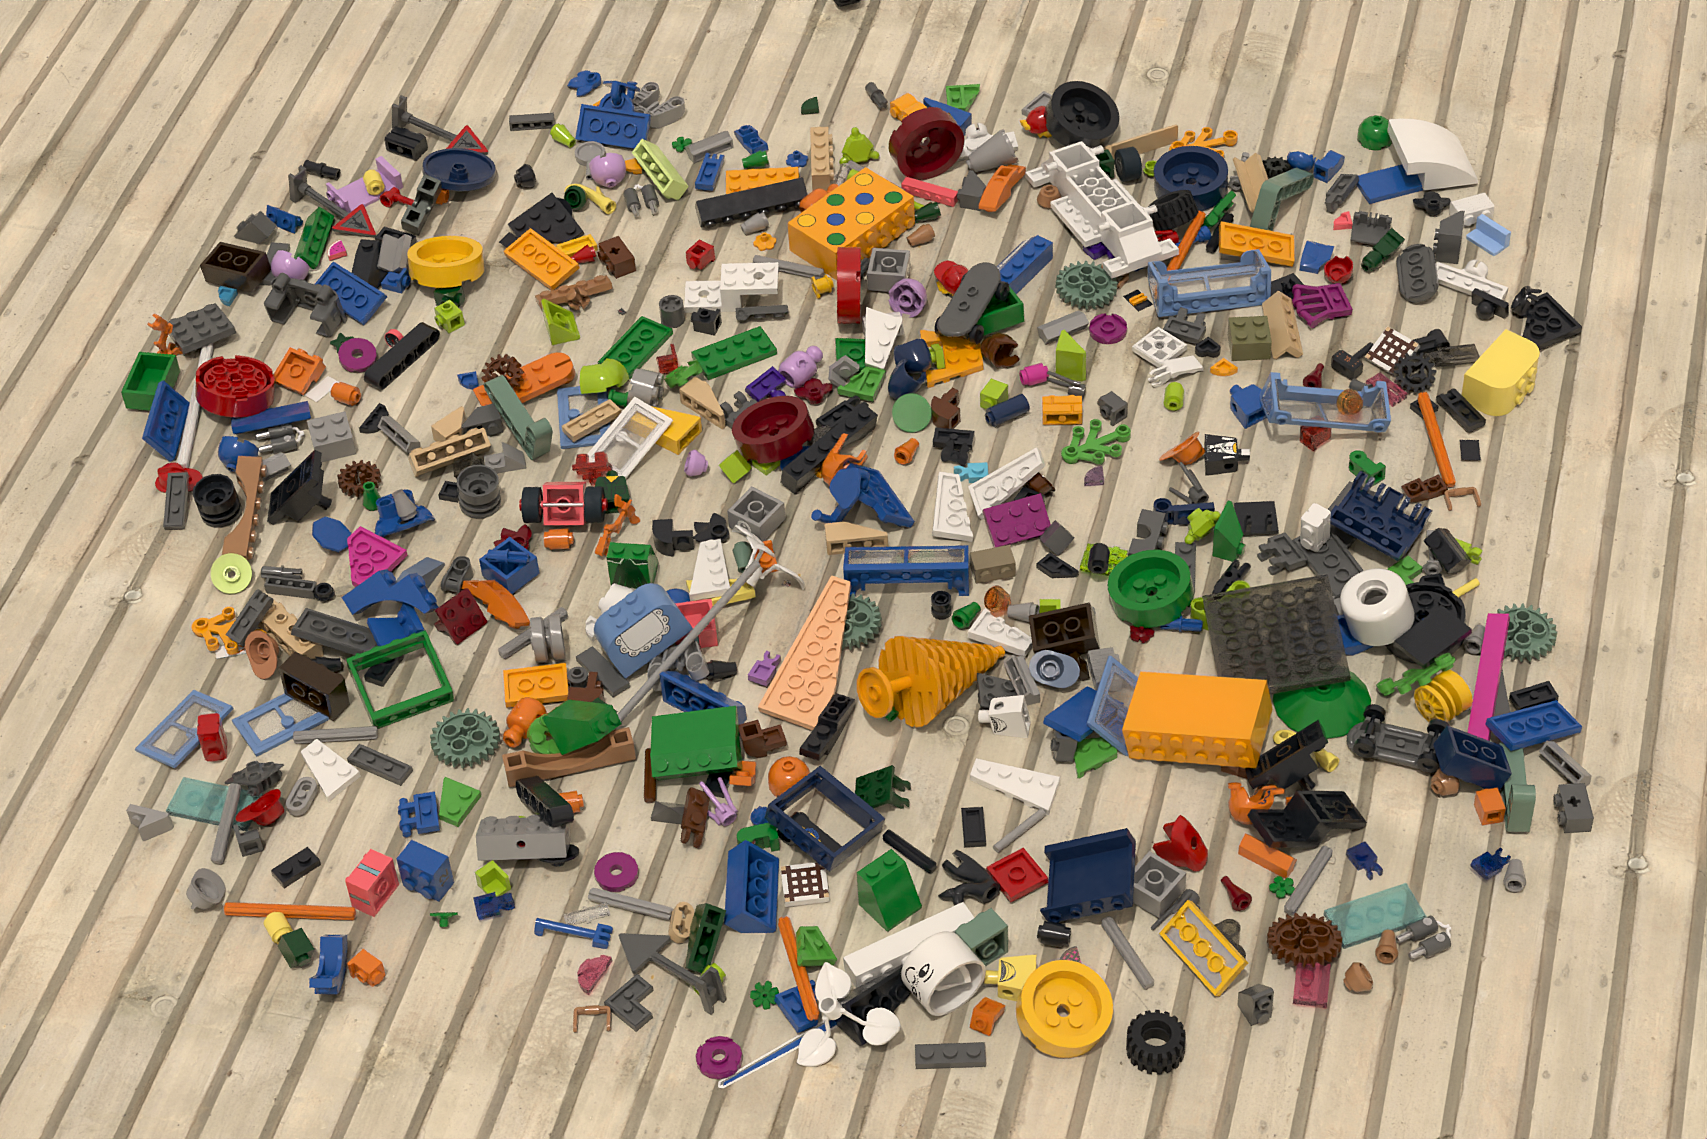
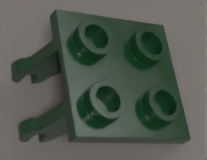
(877, 786)

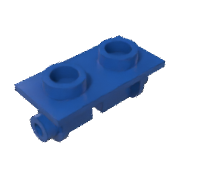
(283, 219)

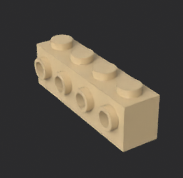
(820, 157)
(445, 453)
(279, 624)

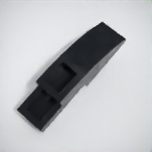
(829, 727)

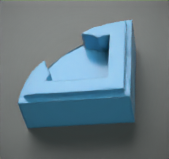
(227, 295)

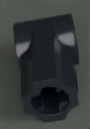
(1430, 343)

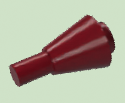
(1314, 378)
(1238, 897)

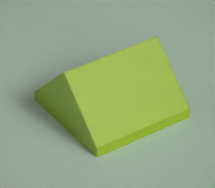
(559, 323)
(1070, 358)

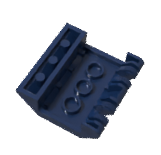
(1378, 520)

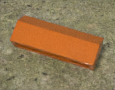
(1269, 858)

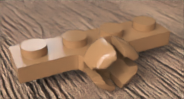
(576, 294)

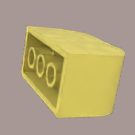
(1502, 375)

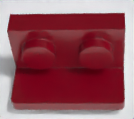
(460, 616)

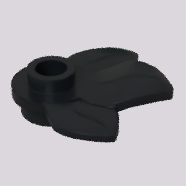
(1432, 203)
(711, 530)

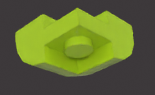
(602, 376)

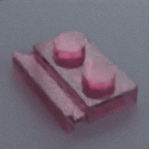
(1311, 985)

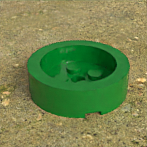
(1147, 571)

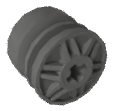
(478, 491)

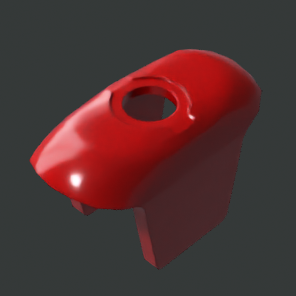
(1179, 848)

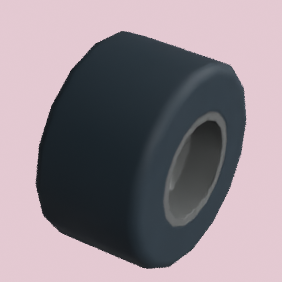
(1128, 164)

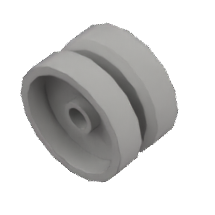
(543, 638)

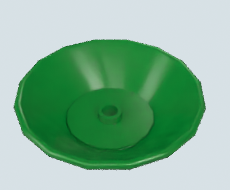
(1334, 705)

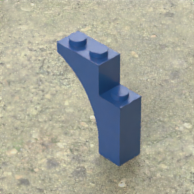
(383, 587)

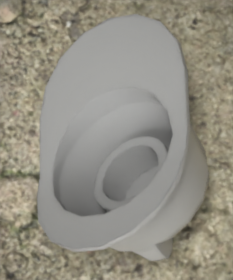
(205, 889)

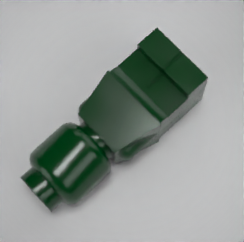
(1382, 250)

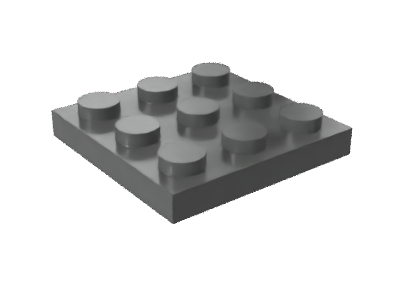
(200, 328)

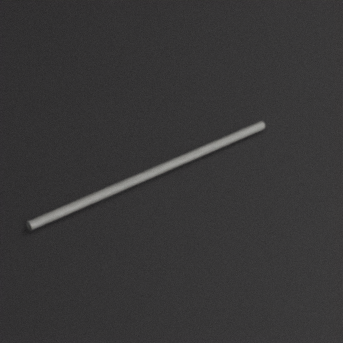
(688, 640)

